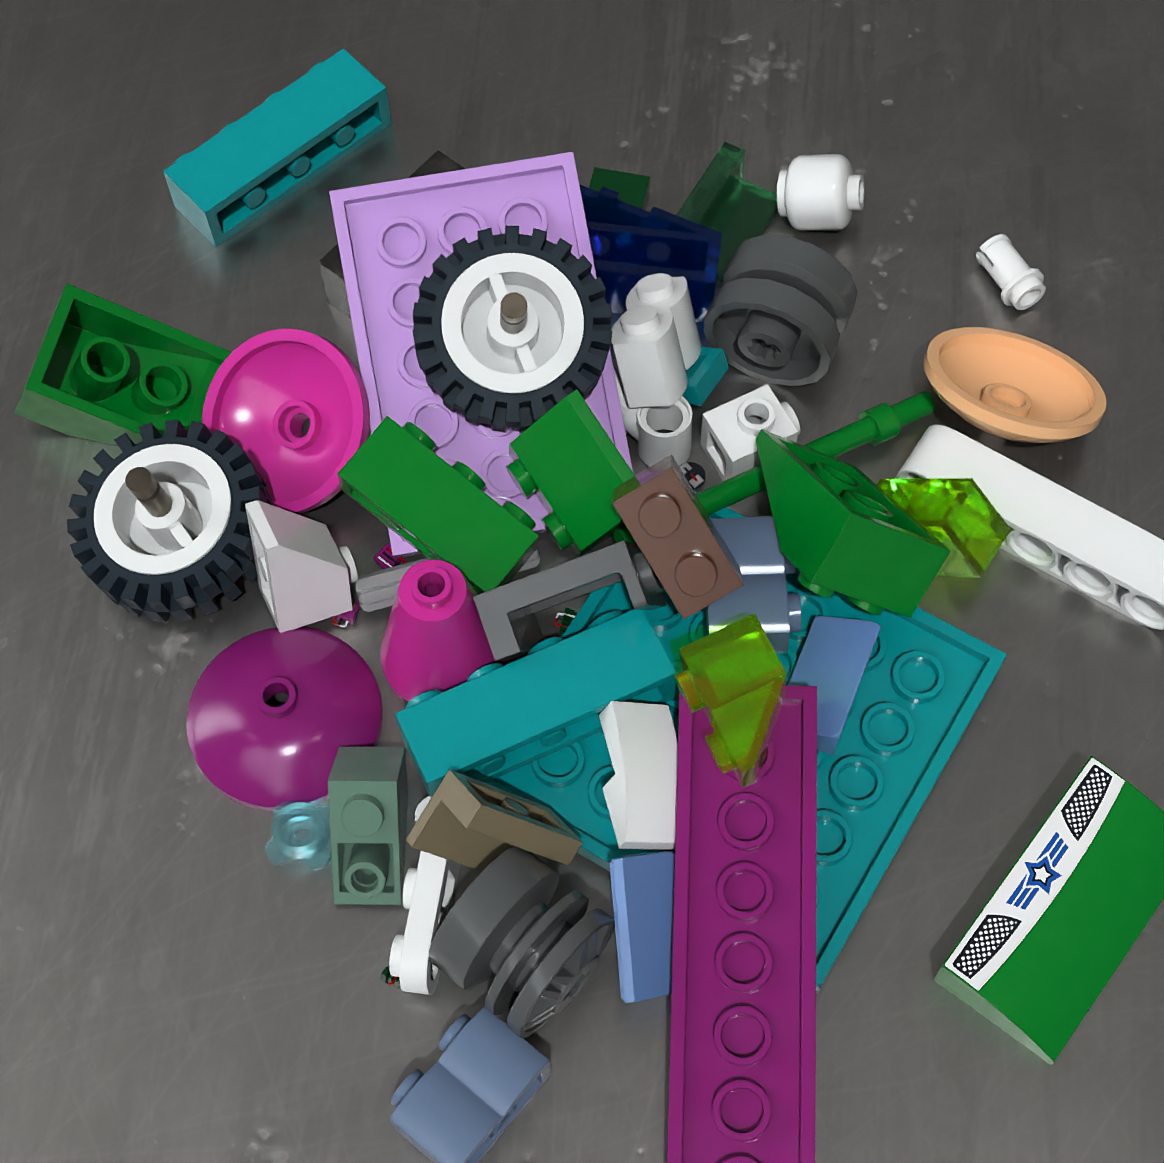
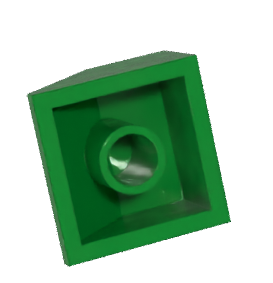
(572, 472)

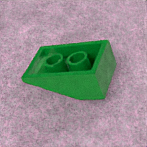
(115, 371)
(846, 530)

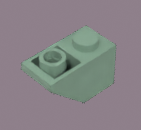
(368, 824)

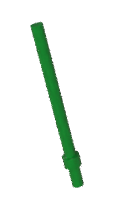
(872, 427)

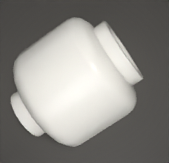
(819, 192)

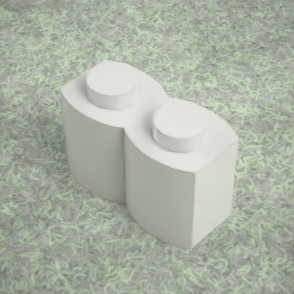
(656, 341)

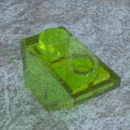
(957, 516)
(740, 690)

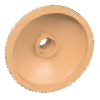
(1013, 385)

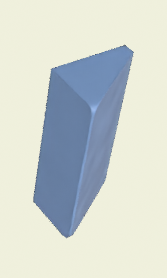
(835, 663)
(644, 922)

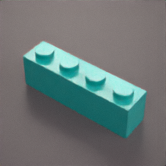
(278, 147)
(537, 702)

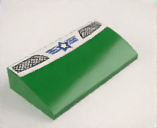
(1063, 913)

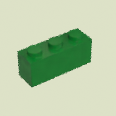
(438, 506)

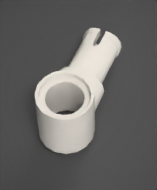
(645, 421)

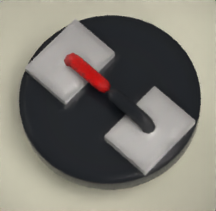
(694, 474)

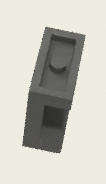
(511, 608)

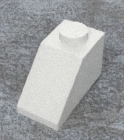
(299, 567)

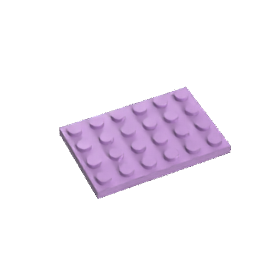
(386, 248)

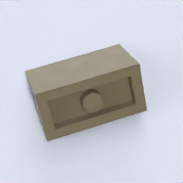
(479, 822)

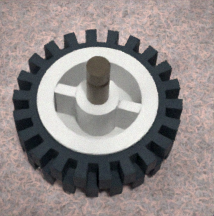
(511, 327)
(168, 521)

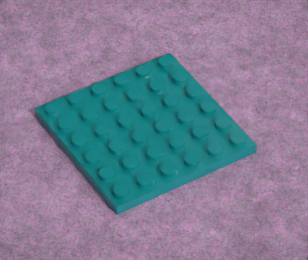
(892, 750)

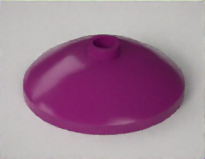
(285, 751)

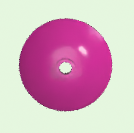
(267, 395)

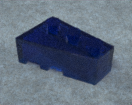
(639, 243)

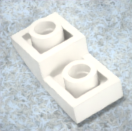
(645, 779)

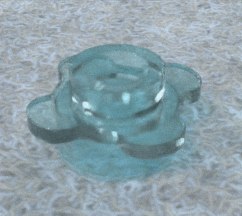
(289, 819)

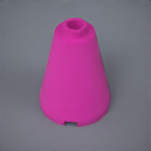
(433, 632)

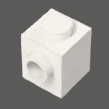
(732, 430)

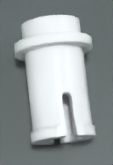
(1019, 283)

